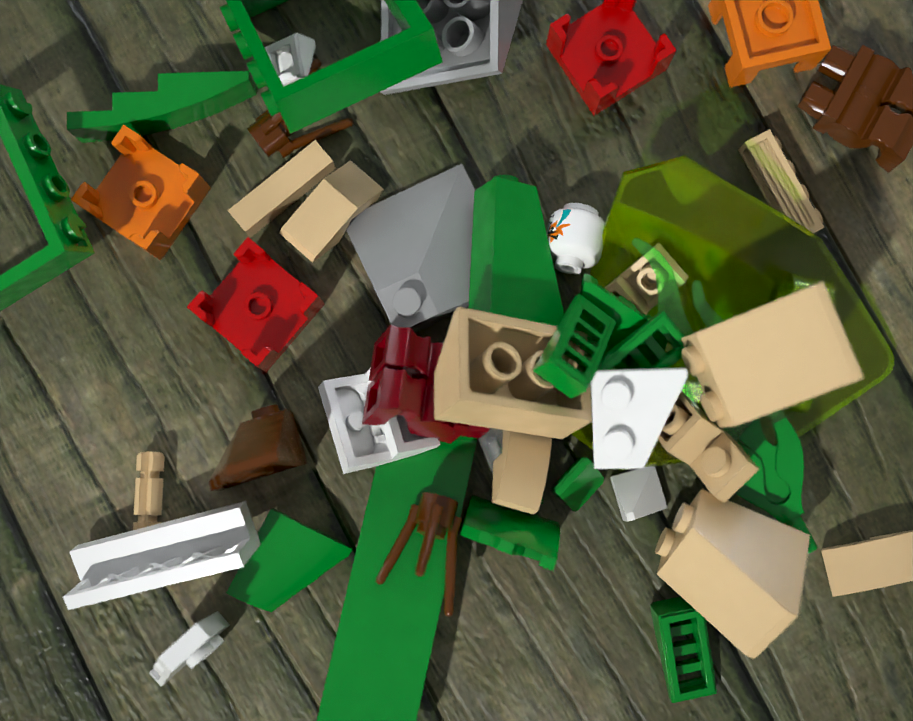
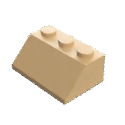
(490, 378)

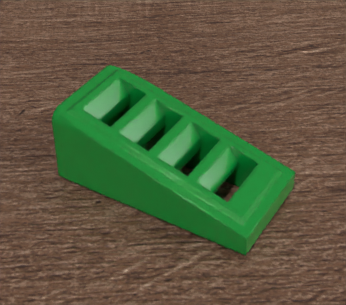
(629, 345)
(559, 372)
(669, 623)

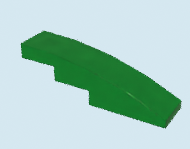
(179, 101)

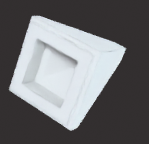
(292, 57)
(638, 493)

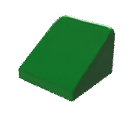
(578, 483)

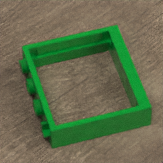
(343, 81)
(48, 197)

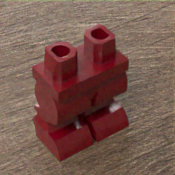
(397, 393)

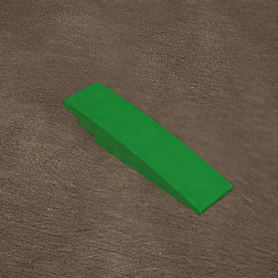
(391, 626)

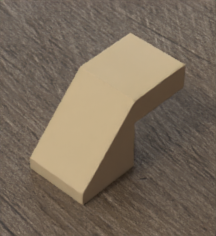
(329, 210)

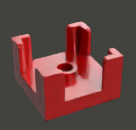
(608, 52)
(258, 306)

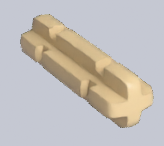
(148, 489)

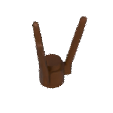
(273, 133)
(434, 518)

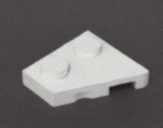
(631, 413)
(190, 648)

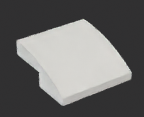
(360, 444)

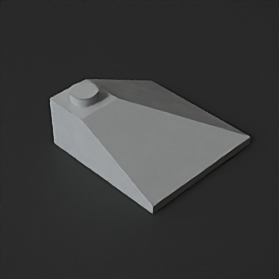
(470, 37)
(419, 249)

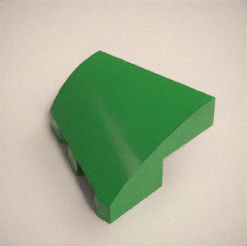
(512, 531)
(285, 562)

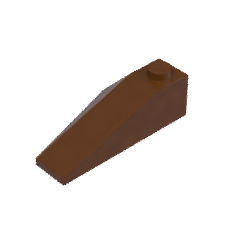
(260, 449)

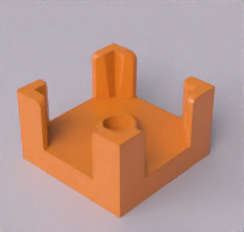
(770, 35)
(144, 195)

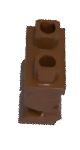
(861, 103)

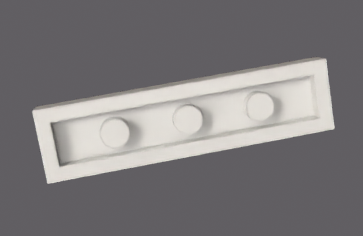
(163, 554)

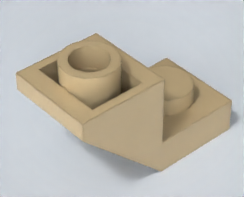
(706, 448)

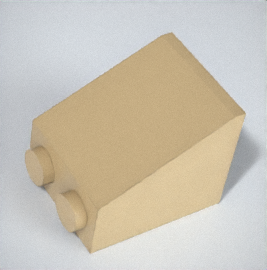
(771, 357)
(735, 569)

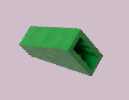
(512, 254)

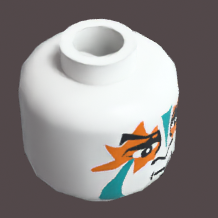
(575, 237)

